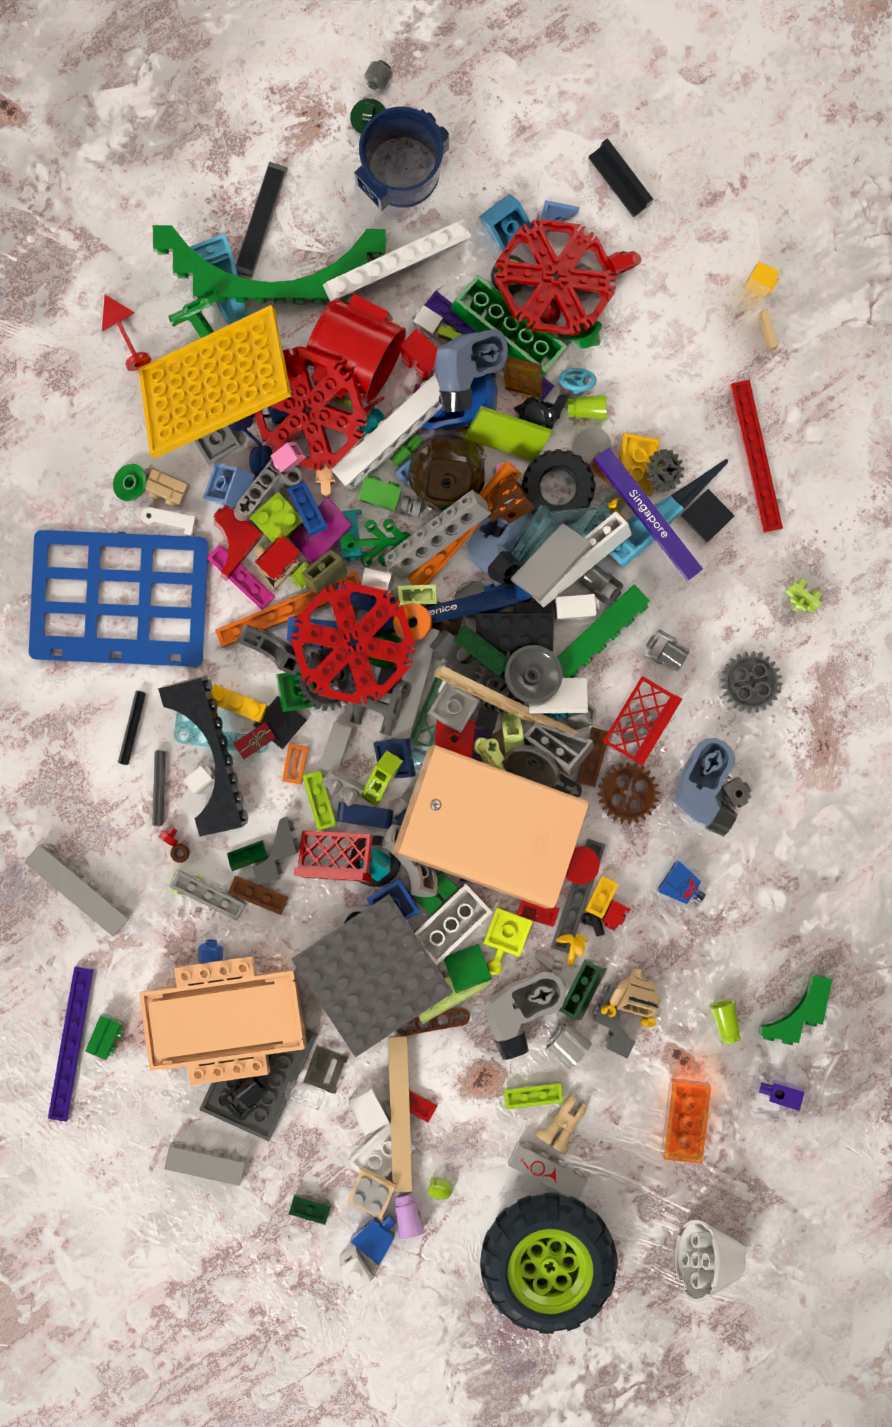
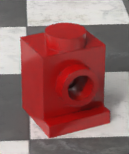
(615, 915)

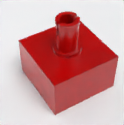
(454, 741)

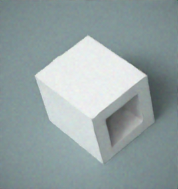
(427, 321)

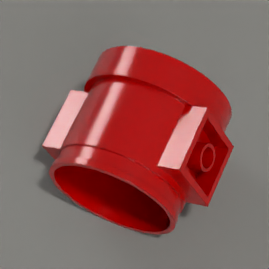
(363, 340)

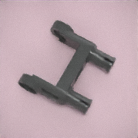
(390, 710)

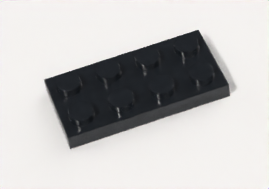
(516, 629)

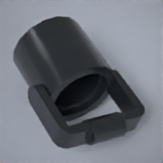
(249, 1093)

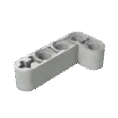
(263, 490)

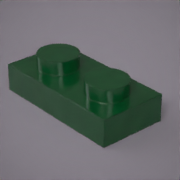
(247, 855)
(309, 1209)

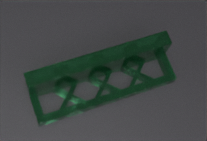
(423, 716)

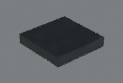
(707, 515)
(282, 724)

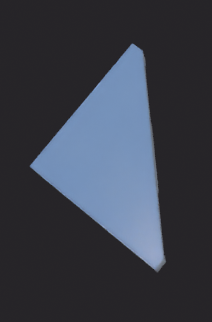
(557, 211)

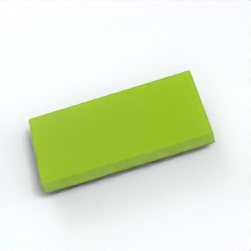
(507, 433)

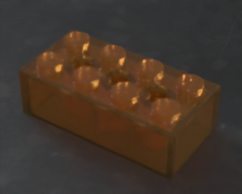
(695, 1129)

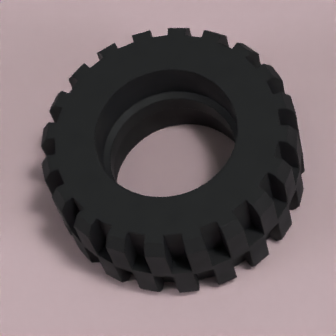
(559, 461)

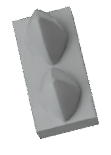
(343, 785)

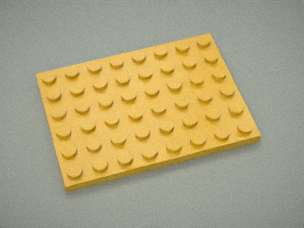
(213, 382)

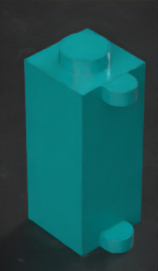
(353, 555)

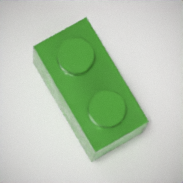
(380, 493)

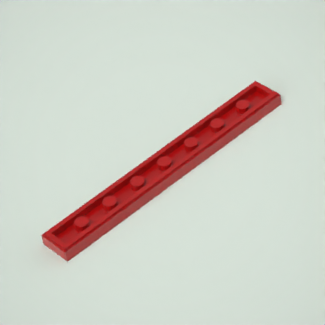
(756, 456)

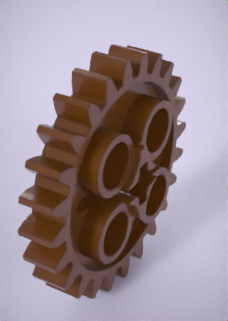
(645, 797)

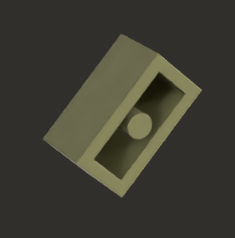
(324, 571)

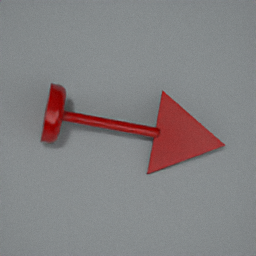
(113, 314)

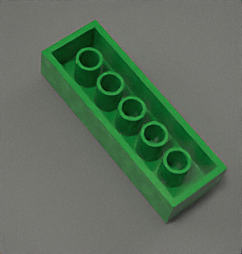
(485, 309)

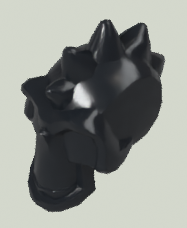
(542, 412)

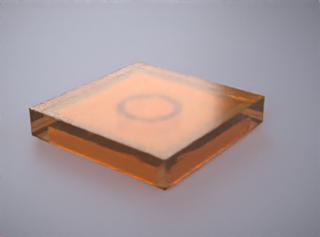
(523, 377)

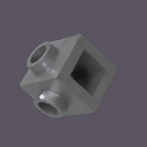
(731, 787)

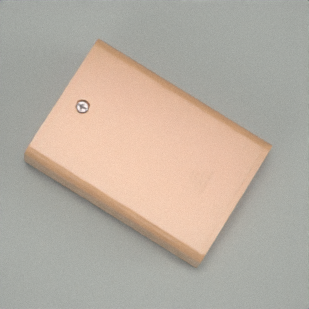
(490, 827)

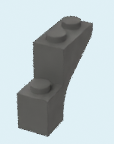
(283, 846)
(616, 1040)

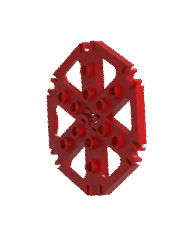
(563, 266)
(321, 414)
(340, 655)

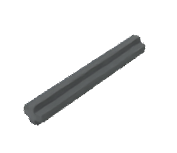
(158, 788)

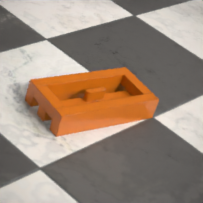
(288, 757)

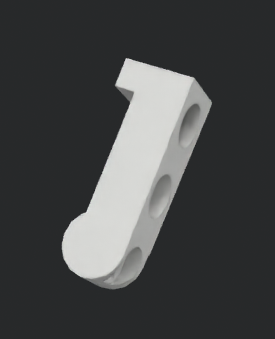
(155, 516)

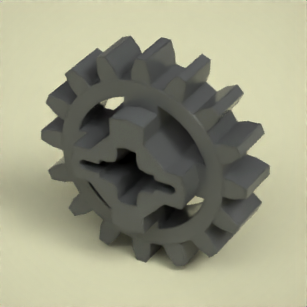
(664, 479)

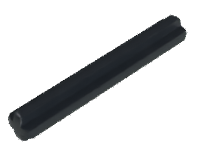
(131, 728)

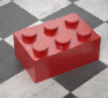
(419, 354)

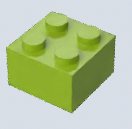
(277, 518)

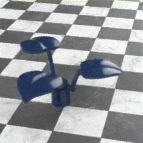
(260, 455)

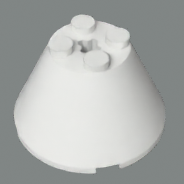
(707, 1260)

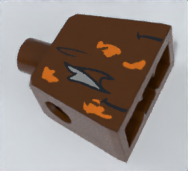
(510, 501)

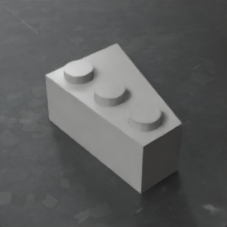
(564, 748)

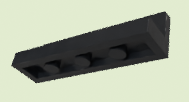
(620, 178)

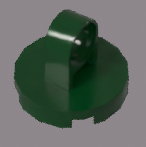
(363, 112)

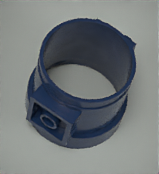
(396, 123)

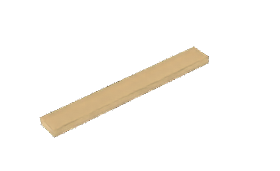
(498, 699)
(400, 1113)

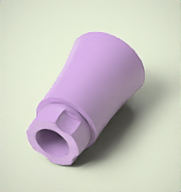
(407, 1217)

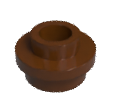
(175, 857)

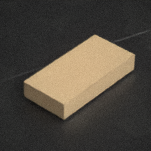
(767, 330)

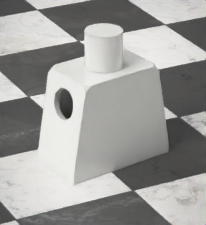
(355, 1269)

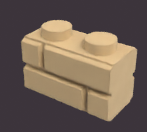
(167, 487)

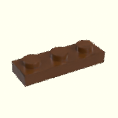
(592, 763)
(258, 895)

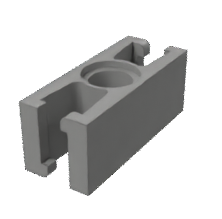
(335, 747)

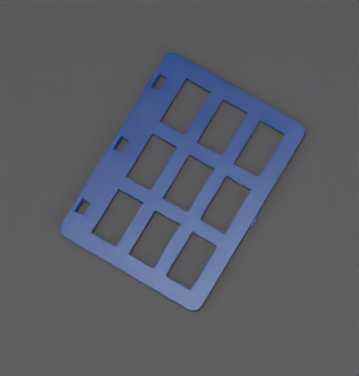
(99, 649)

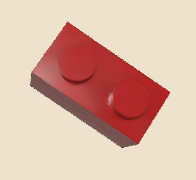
(277, 557)

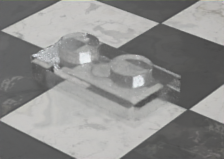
(304, 1094)

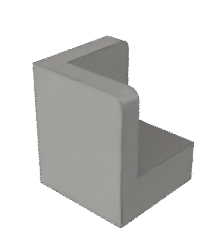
(581, 720)

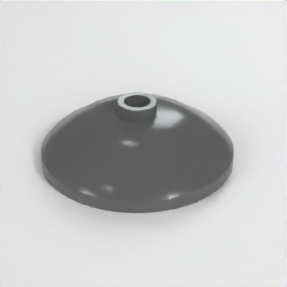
(540, 663)
(532, 764)

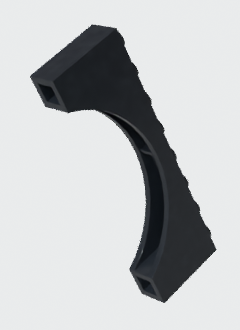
(195, 701)

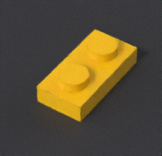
(601, 896)

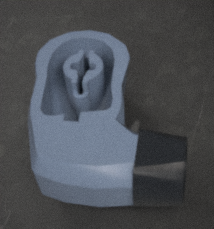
(464, 359)
(491, 548)

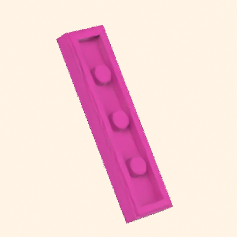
(243, 579)

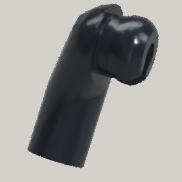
(594, 921)

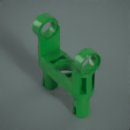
(193, 313)

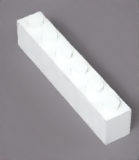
(603, 540)

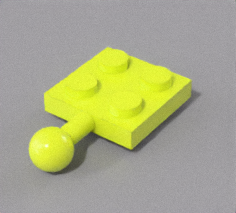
(507, 934)

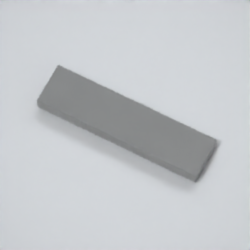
(207, 894)

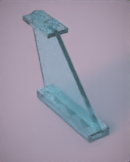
(546, 522)

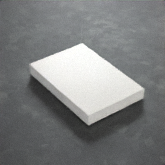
(570, 698)
(376, 1153)

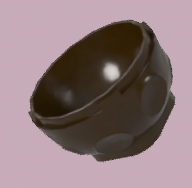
(445, 458)

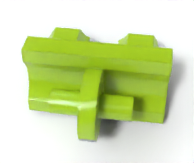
(802, 598)

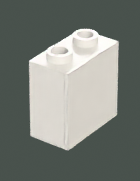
(575, 607)

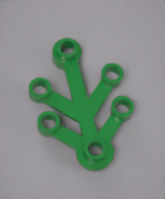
(380, 542)

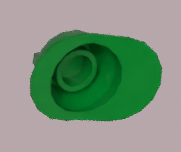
(585, 338)

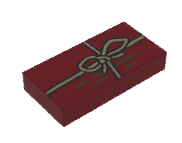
(254, 740)

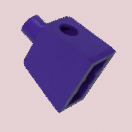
(792, 1094)

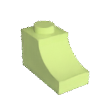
(415, 594)
(511, 730)

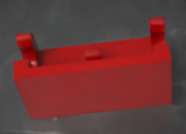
(538, 914)

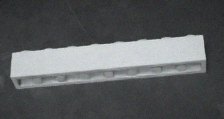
(397, 260)
(389, 434)

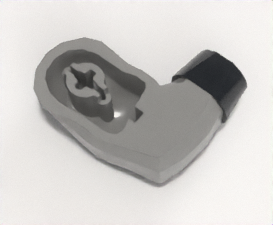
(520, 1004)

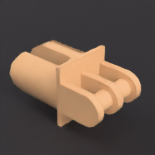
(325, 479)

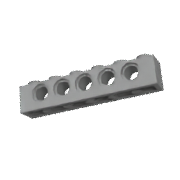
(437, 534)

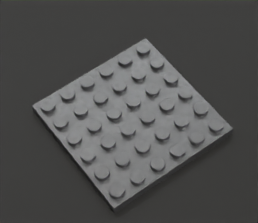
(372, 975)

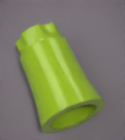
(588, 407)
(726, 1020)

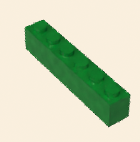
(601, 630)

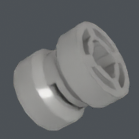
(407, 504)

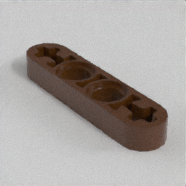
(434, 1025)

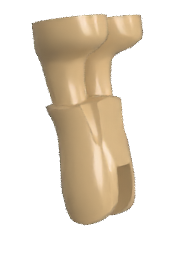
(567, 1121)

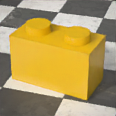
(762, 279)

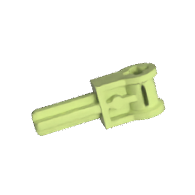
(489, 752)

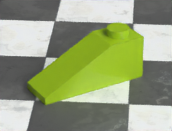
(381, 778)

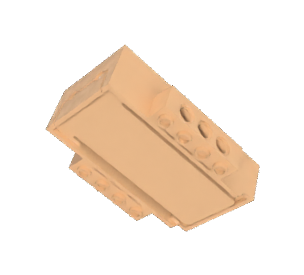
(223, 1020)

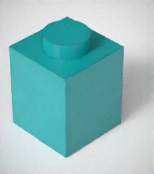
(379, 864)

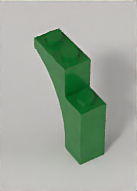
(809, 1009)

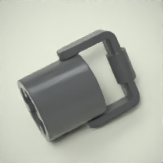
(596, 580)
(672, 654)

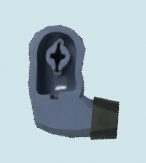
(701, 783)

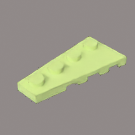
(451, 1000)

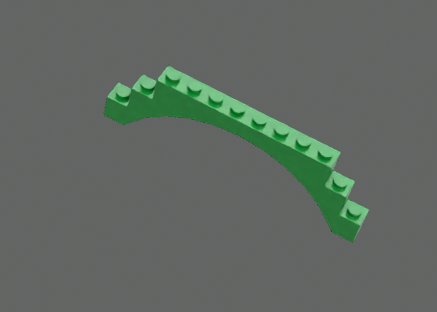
(232, 287)

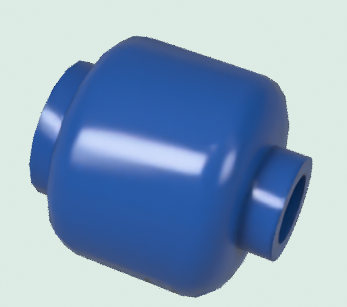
(210, 951)

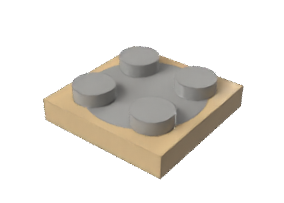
(372, 1193)

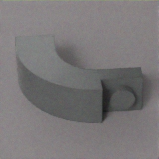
(271, 646)

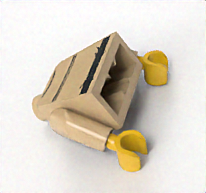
(635, 996)

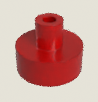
(169, 837)

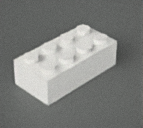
(452, 923)

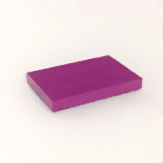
(319, 544)

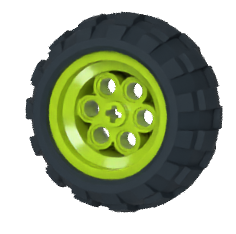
(541, 1222)

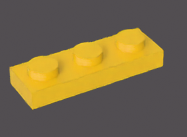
(239, 704)

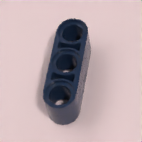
(365, 815)

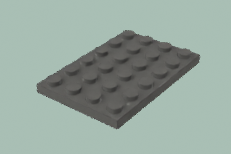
(270, 1107)

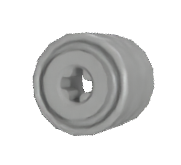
(568, 1045)

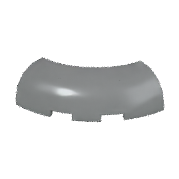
(421, 877)

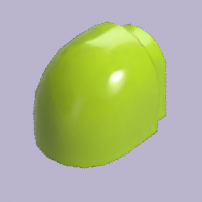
(297, 578)
(440, 1189)

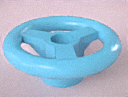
(576, 383)

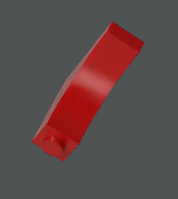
(239, 536)

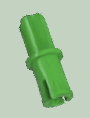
(406, 450)

